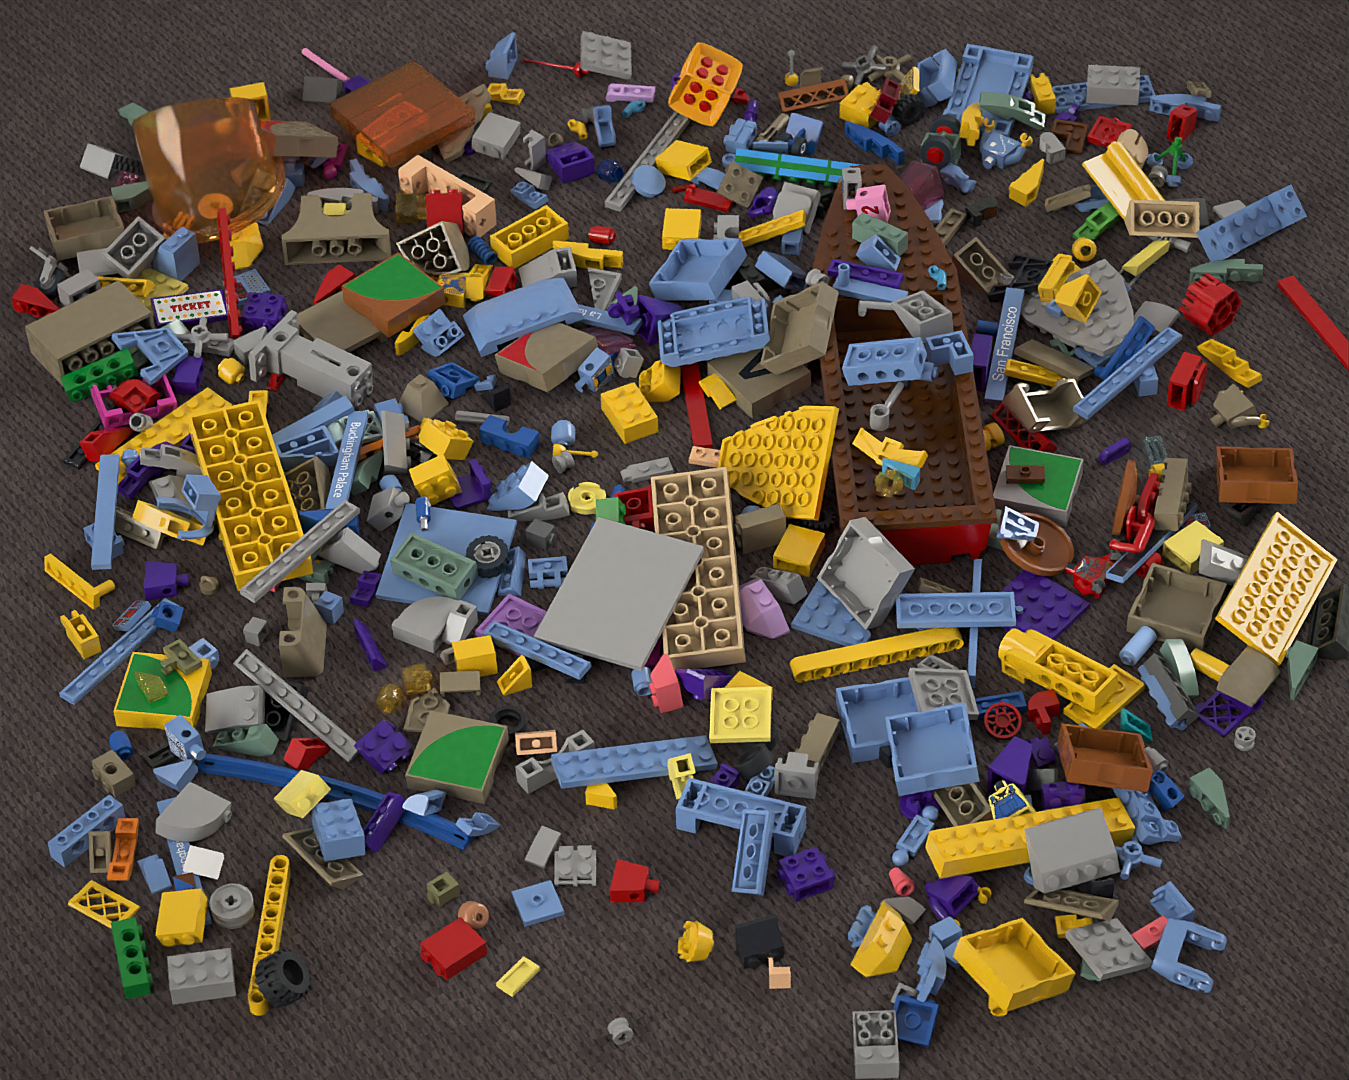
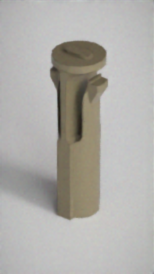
(774, 128)

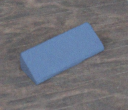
(512, 578)

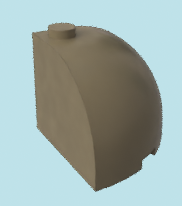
(437, 249)

